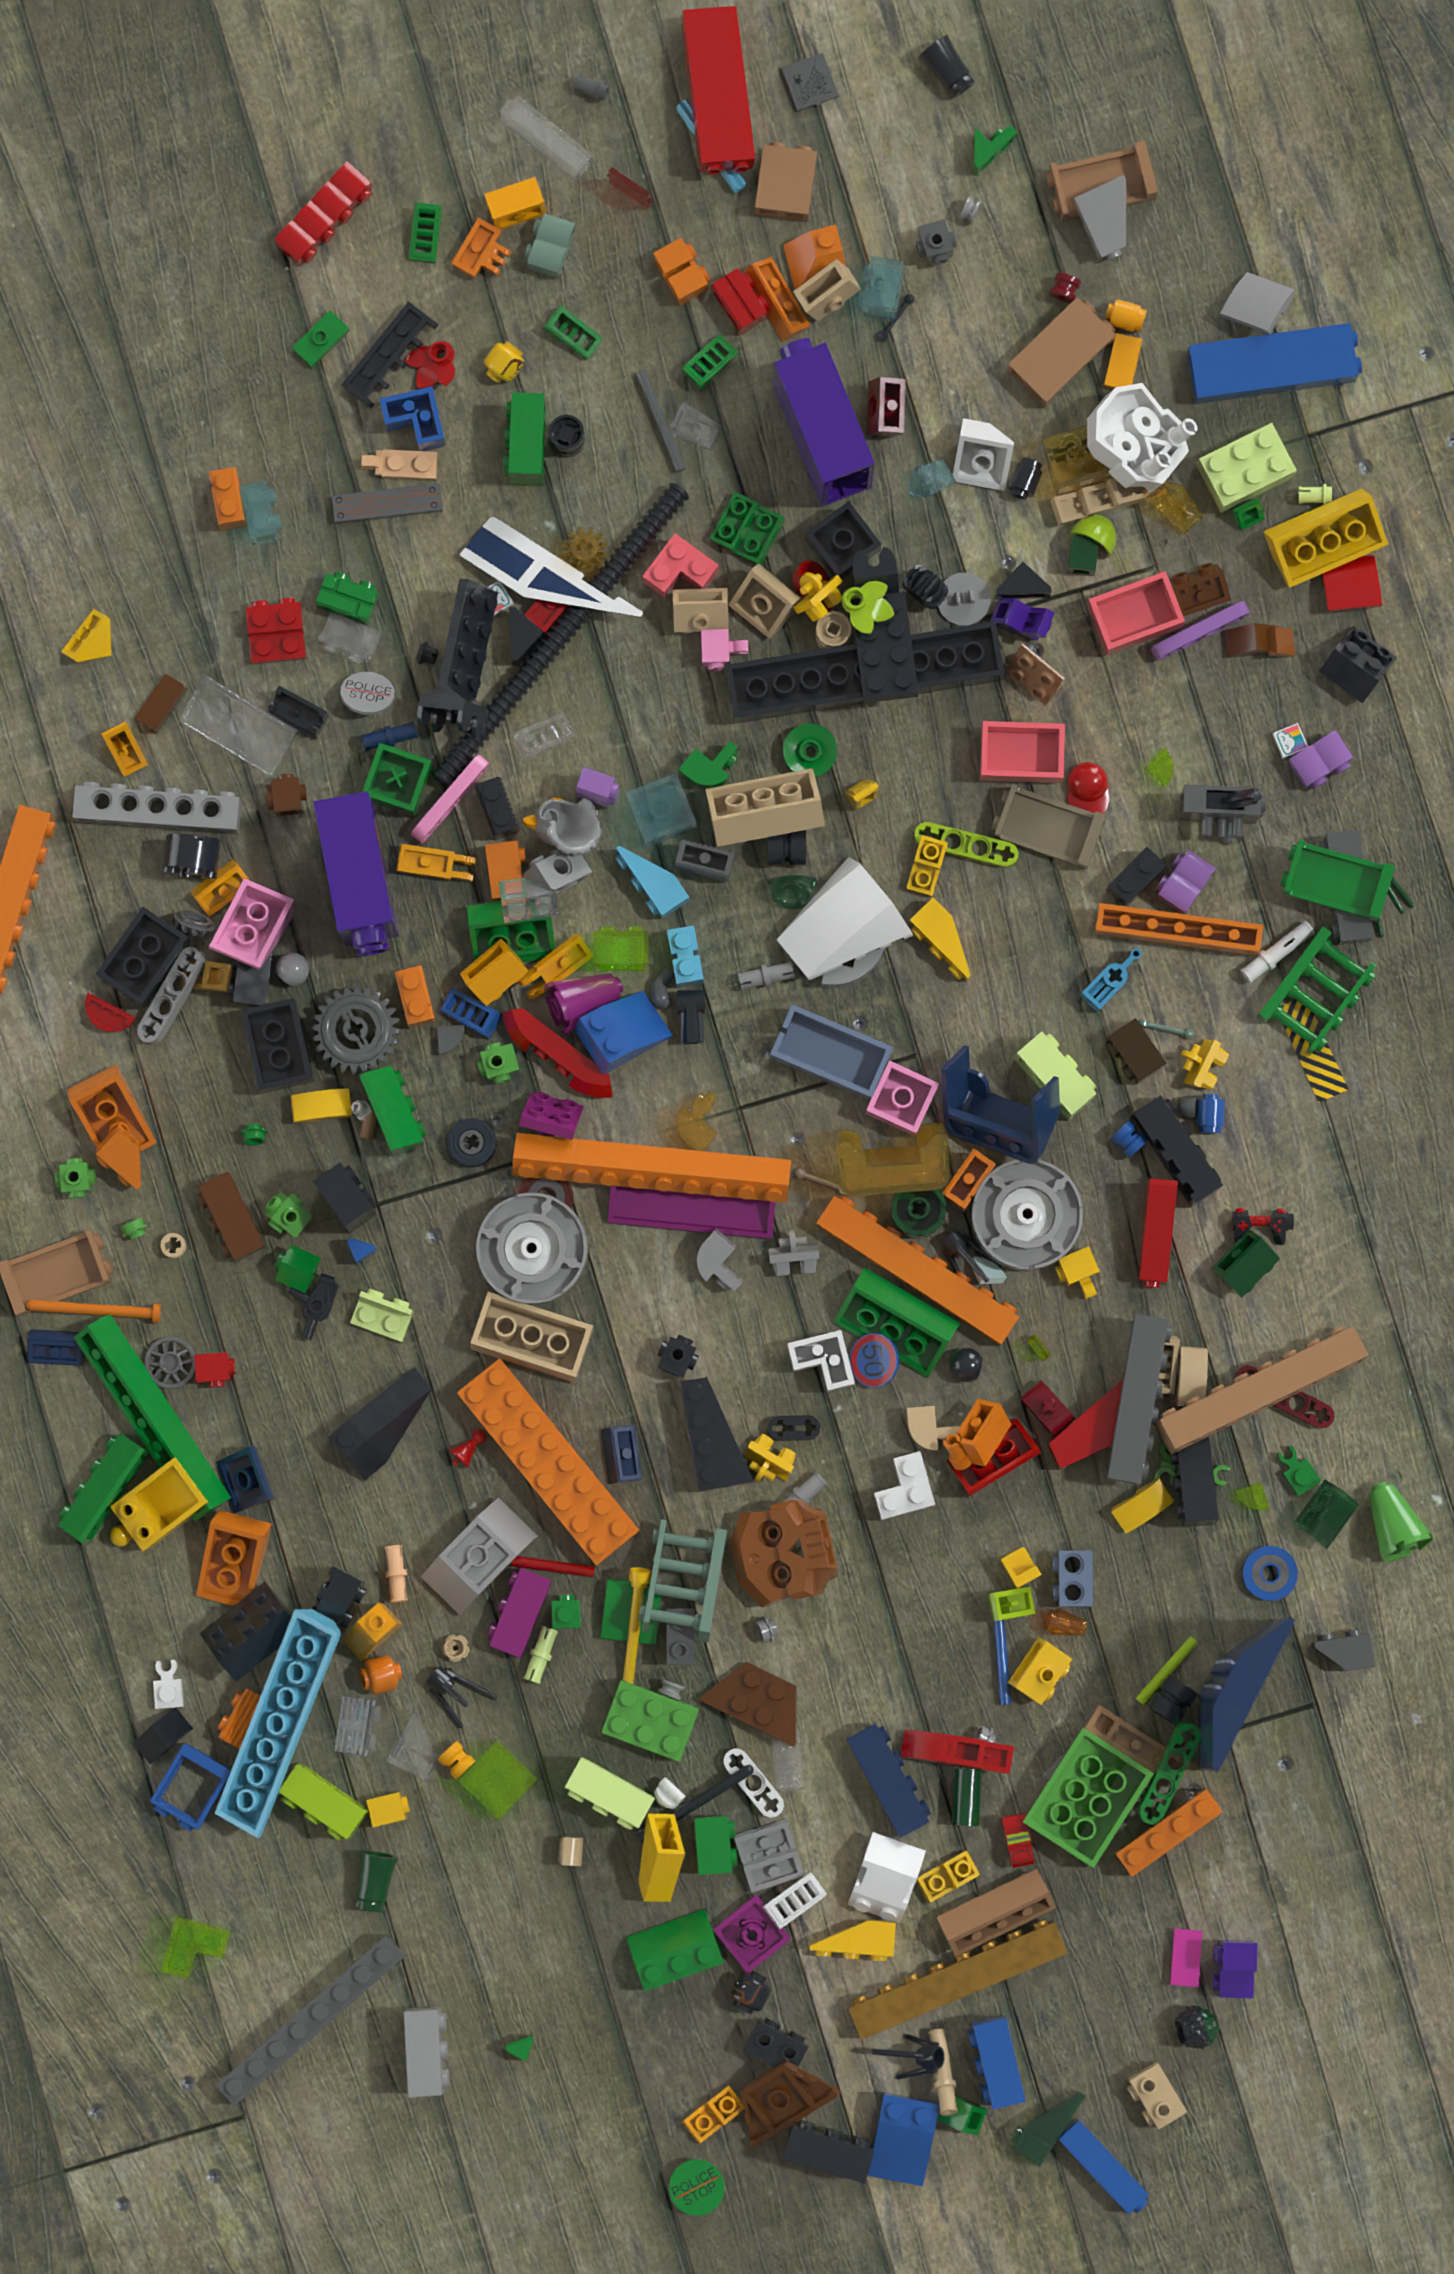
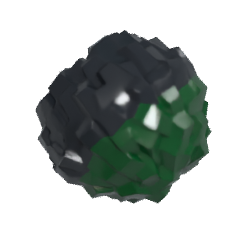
(1196, 2027)

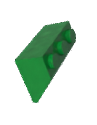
(527, 938)
(393, 1109)
(674, 1950)

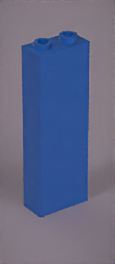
(1274, 363)

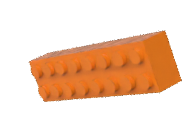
(548, 1462)

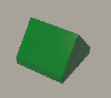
(1248, 514)
(520, 2047)

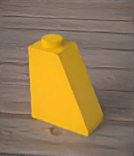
(660, 1858)

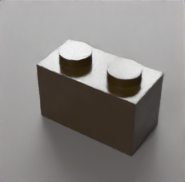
(1135, 1051)

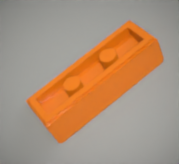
(783, 309)

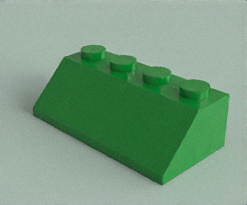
(911, 1324)
(103, 1489)

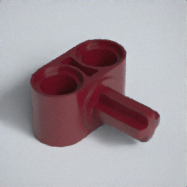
(1047, 1408)

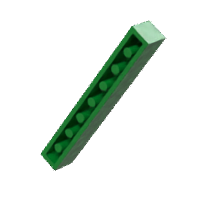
(148, 1408)

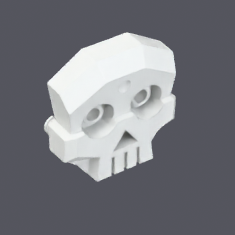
(1150, 449)

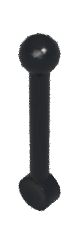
(883, 335)

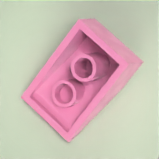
(253, 924)

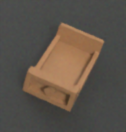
(1084, 175)
(1061, 351)
(56, 1271)

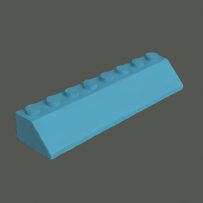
(278, 1721)

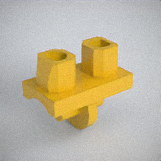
(816, 592)
(1199, 1061)
(767, 1463)

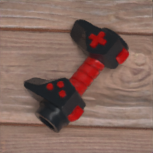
(1279, 1221)

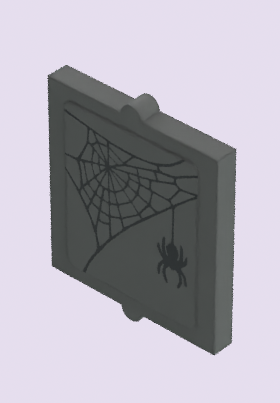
(810, 82)

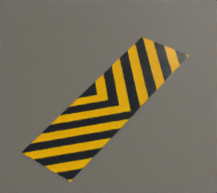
(1319, 1067)

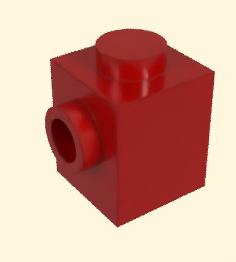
(214, 1369)

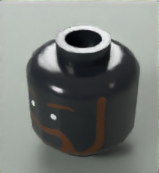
(750, 1992)

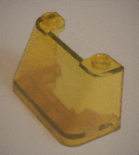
(892, 1168)

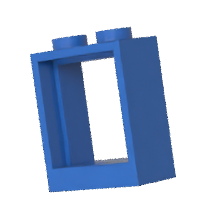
(205, 1761)

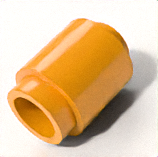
(1126, 315)

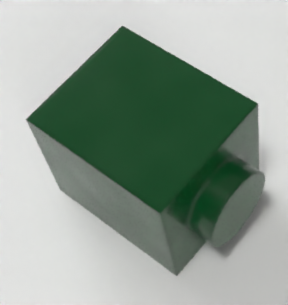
(1082, 555)

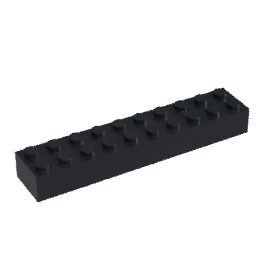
(833, 679)

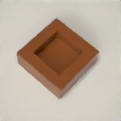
(1280, 642)

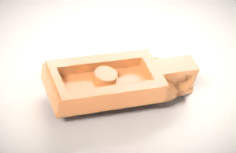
(402, 464)

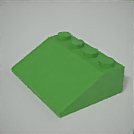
(1088, 1797)

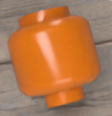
(380, 1675)

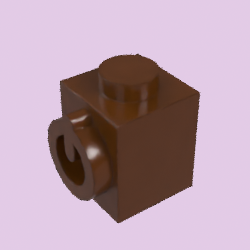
(286, 795)

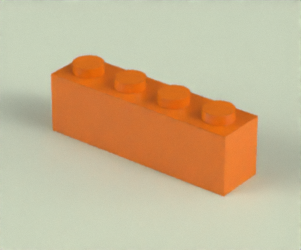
(1168, 1832)

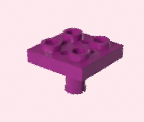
(551, 1115)
(749, 1954)

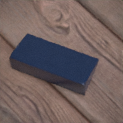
(53, 1348)
(621, 1454)

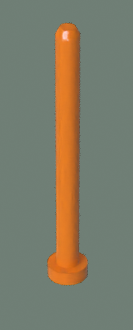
(96, 1309)

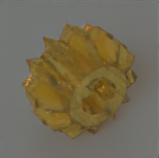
(592, 542)

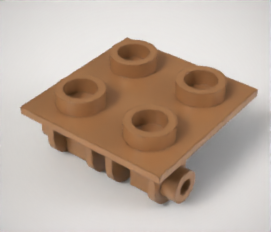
(1034, 674)

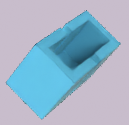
(684, 947)

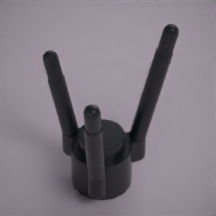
(957, 1246)
(442, 1682)
(929, 2056)

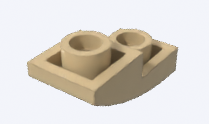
(1191, 1373)

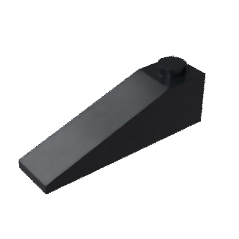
(377, 1428)

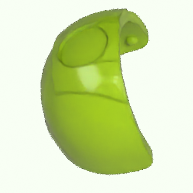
(1099, 529)

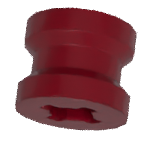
(1065, 288)

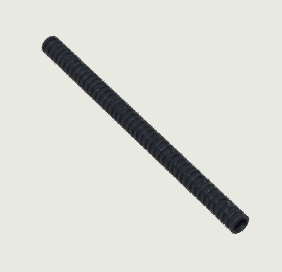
(561, 633)

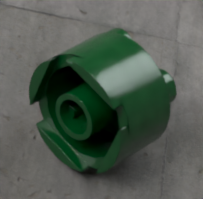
(916, 1225)

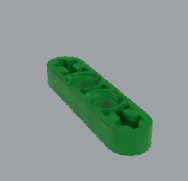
(1172, 1775)

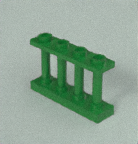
(1291, 989)

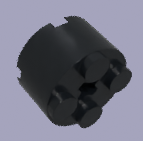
(191, 856)

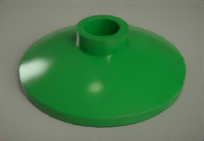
(814, 737)

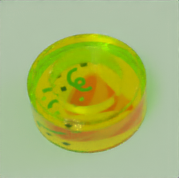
(1038, 1348)

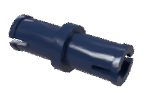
(389, 736)

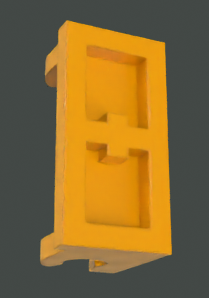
(515, 203)

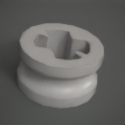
(970, 210)
(670, 1689)

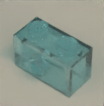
(882, 288)

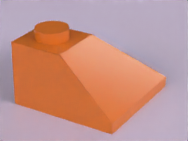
(812, 253)

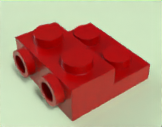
(276, 631)

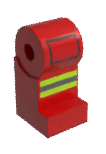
(1018, 1840)

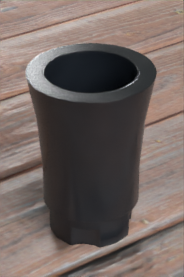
(947, 66)

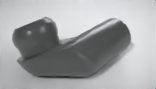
(658, 988)

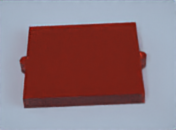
(629, 188)

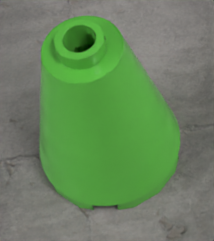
(1396, 1523)

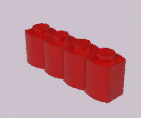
(323, 214)

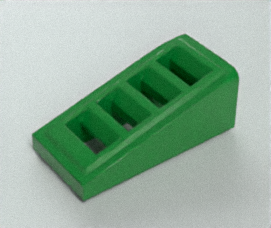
(426, 209)
(558, 334)
(699, 381)

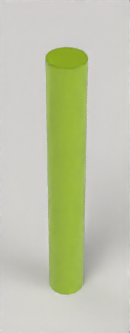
(1167, 1669)

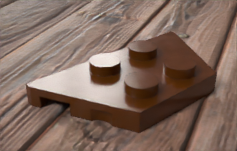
(757, 1701)
(782, 2099)

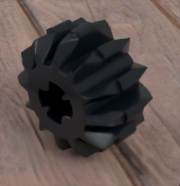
(925, 586)

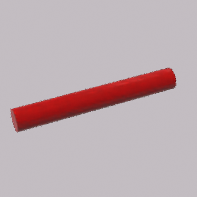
(553, 1566)

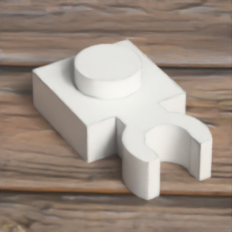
(168, 1691)

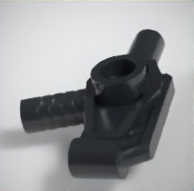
(318, 1304)

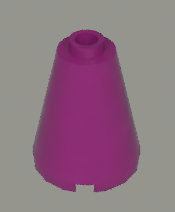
(579, 996)

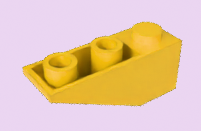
(938, 929)
(866, 1938)

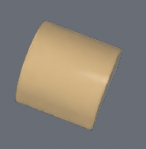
(570, 1851)

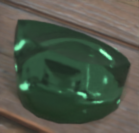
(792, 890)

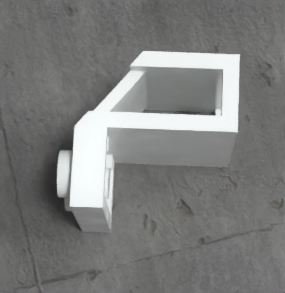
(886, 1878)

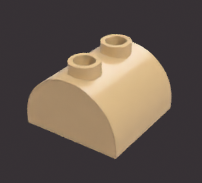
(764, 601)

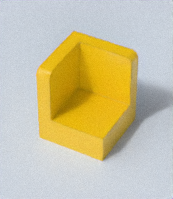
(1020, 1567)

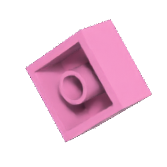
(902, 1098)

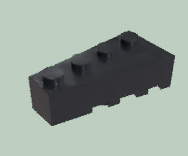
(1177, 1150)

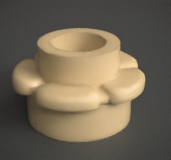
(450, 1642)

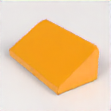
(217, 893)

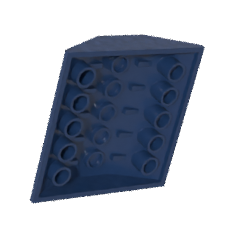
(1234, 1689)

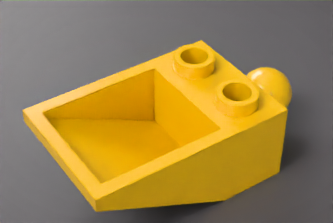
(157, 1504)

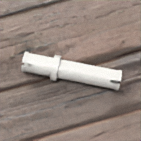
(1268, 958)

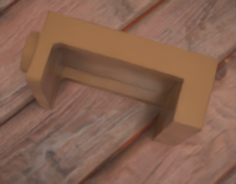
(785, 182)

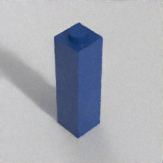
(1104, 2167)

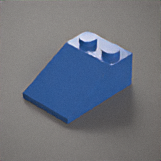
(621, 1031)
(903, 2138)

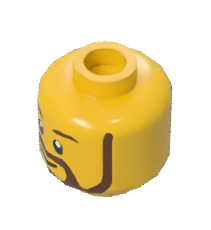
(504, 362)

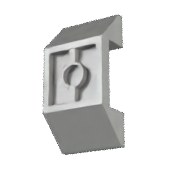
(478, 1555)

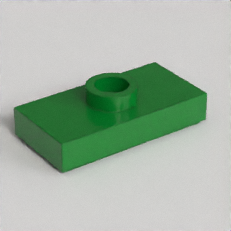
(320, 339)

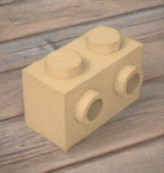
(1156, 2095)

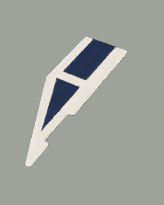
(534, 570)

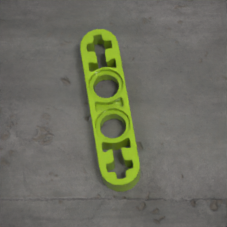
(967, 840)

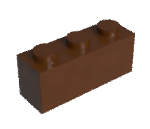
(230, 1217)

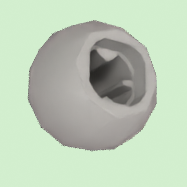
(292, 969)

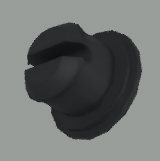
(425, 654)

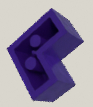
(1235, 1968)

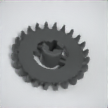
(367, 1053)

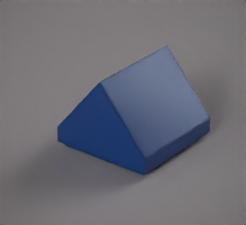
(361, 1250)

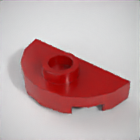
(106, 1016)

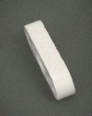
(772, 1794)

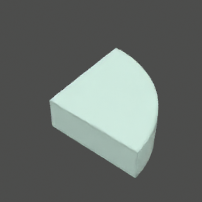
(991, 1270)

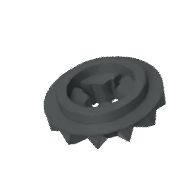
(194, 923)

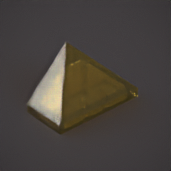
(1175, 505)

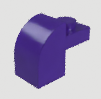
(1022, 619)

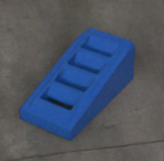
(491, 1022)

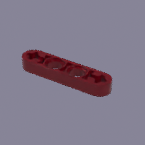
(1284, 1405)

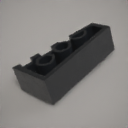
(713, 1446)
(339, 1596)

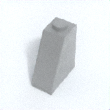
(1104, 217)

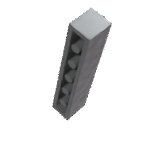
(1137, 1399)

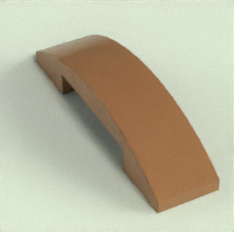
(1130, 1740)

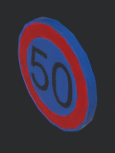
(874, 1360)

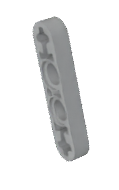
(168, 993)

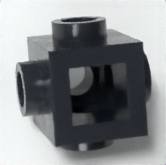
(677, 1367)

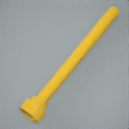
(639, 1580)

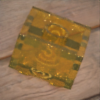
(1072, 463)

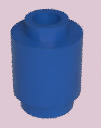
(1210, 1113)

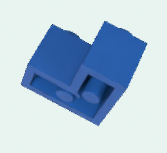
(415, 409)

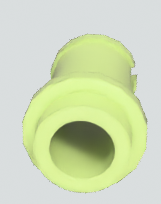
(1315, 494)

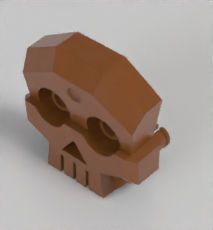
(761, 1557)

